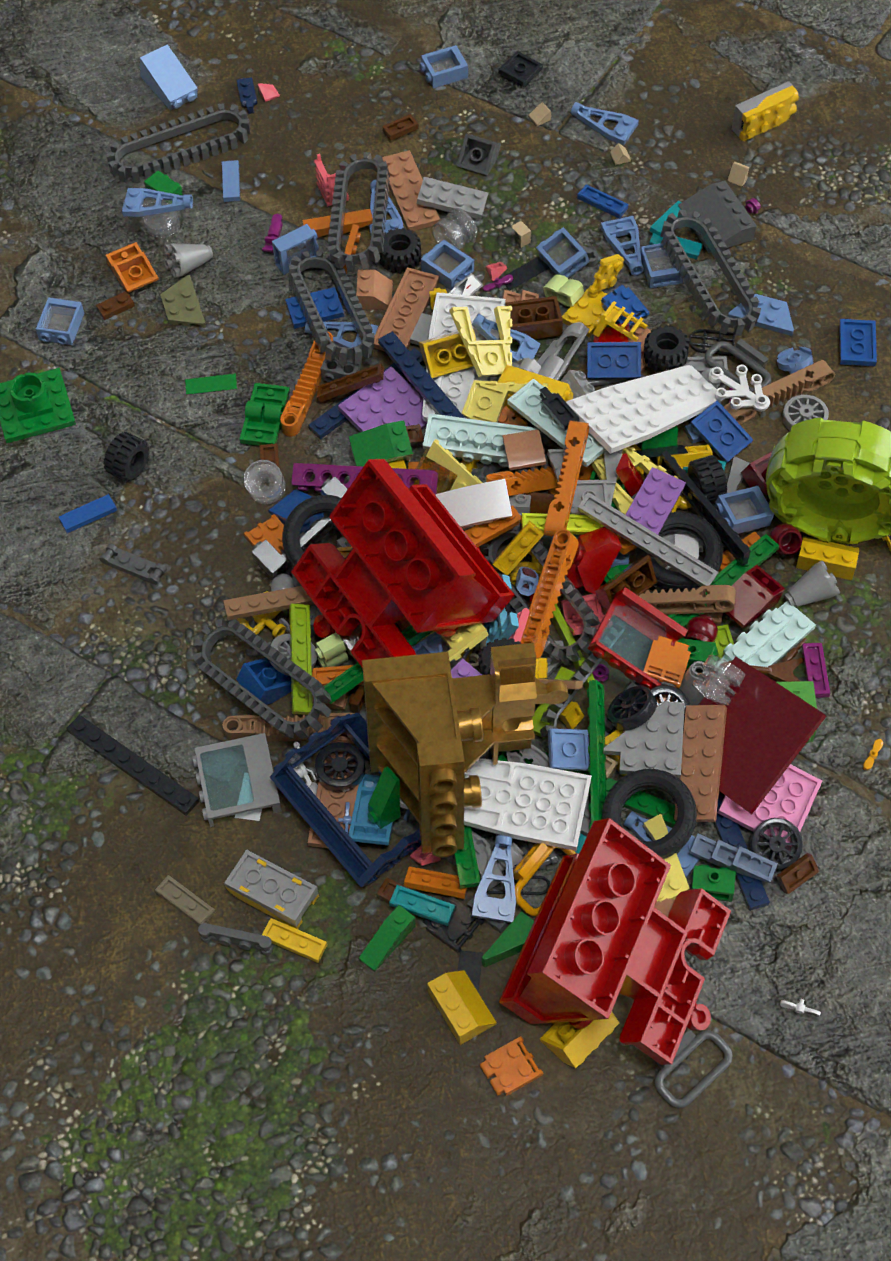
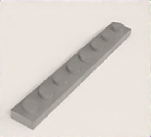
(647, 540)

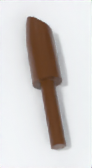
(793, 652)

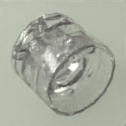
(161, 224)
(455, 228)
(261, 472)
(721, 676)

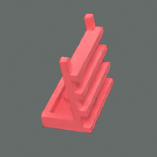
(325, 181)
(574, 620)

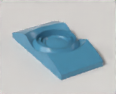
(361, 827)

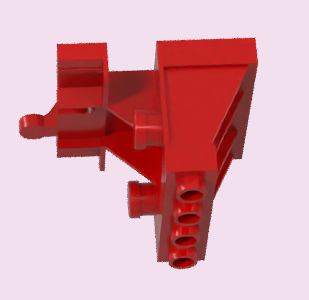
(403, 563)
(607, 939)

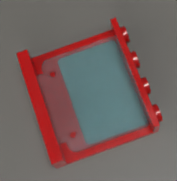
(628, 634)

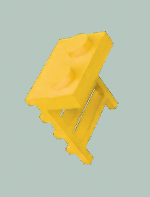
(611, 316)

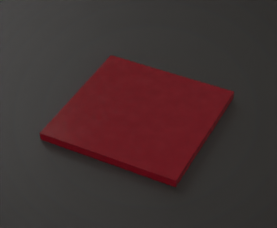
(761, 736)

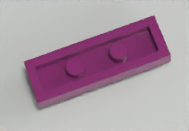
(816, 668)

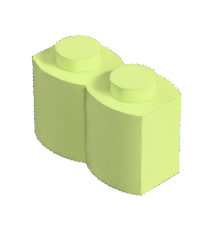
(567, 290)
(331, 651)

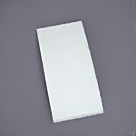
(477, 503)

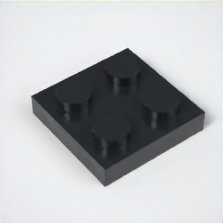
(520, 68)

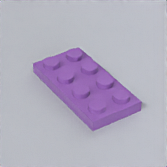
(655, 500)

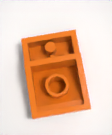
(131, 267)

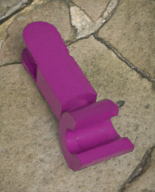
(273, 233)

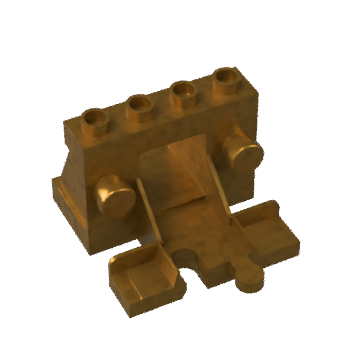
(440, 725)

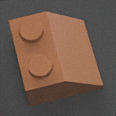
(374, 290)

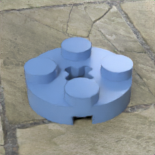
(794, 360)

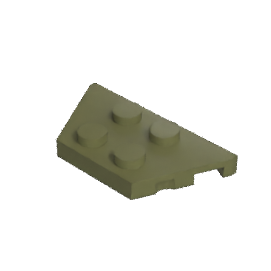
(182, 304)

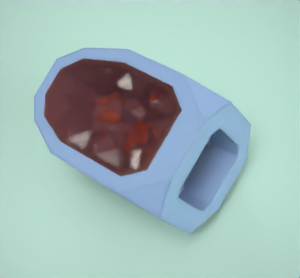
(526, 581)

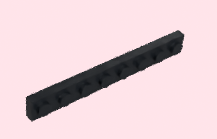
(706, 510)
(133, 765)

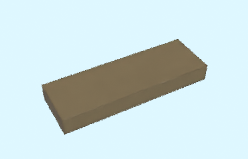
(185, 901)

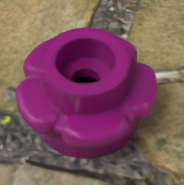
(752, 206)
(601, 668)

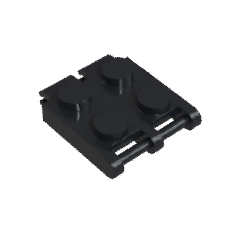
(457, 927)

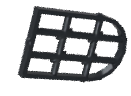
(719, 338)

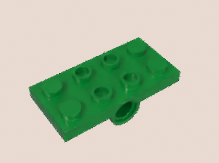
(264, 414)

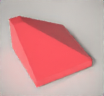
(267, 92)
(495, 270)
(423, 858)

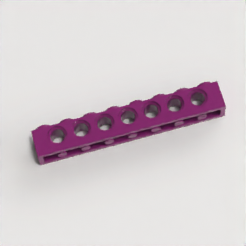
(303, 472)

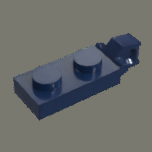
(247, 93)

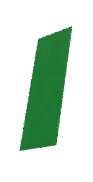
(211, 384)

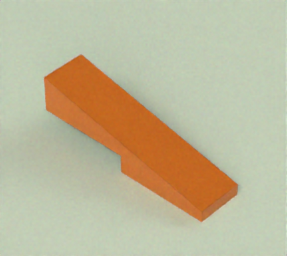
(322, 224)

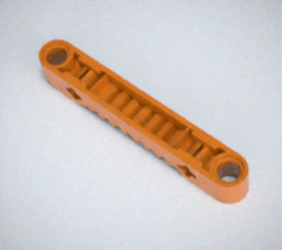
(304, 392)
(534, 480)
(561, 506)
(548, 589)

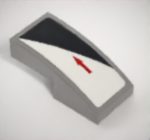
(468, 286)

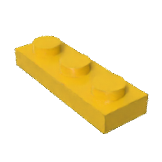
(518, 548)
(295, 940)

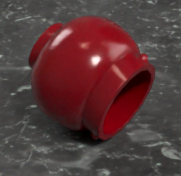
(787, 538)
(702, 629)

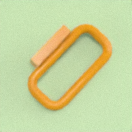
(527, 868)

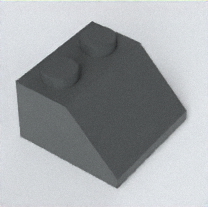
(478, 154)

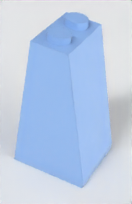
(167, 78)

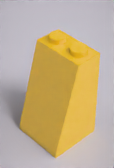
(521, 376)

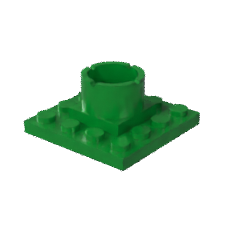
(34, 405)

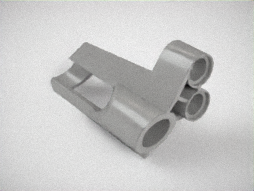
(549, 363)

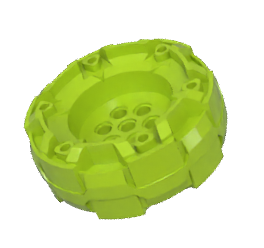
(833, 480)

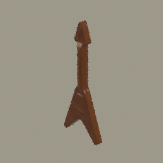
(782, 671)

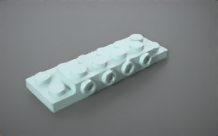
(529, 405)
(470, 437)
(771, 637)

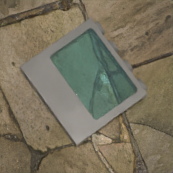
(235, 777)

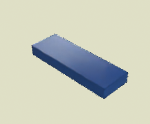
(602, 201)
(87, 513)

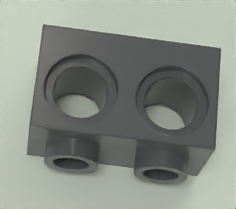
(332, 370)

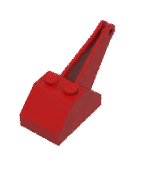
(593, 559)

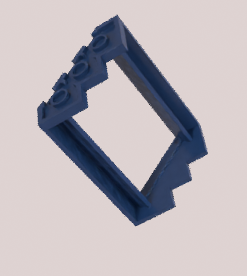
(321, 819)

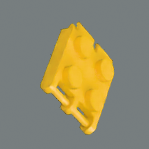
(607, 273)

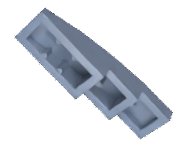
(734, 858)

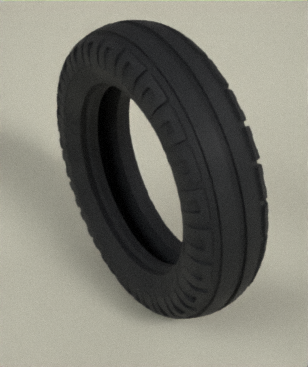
(297, 518)
(700, 529)
(663, 781)

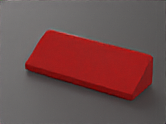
(629, 475)

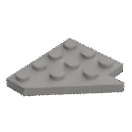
(654, 743)

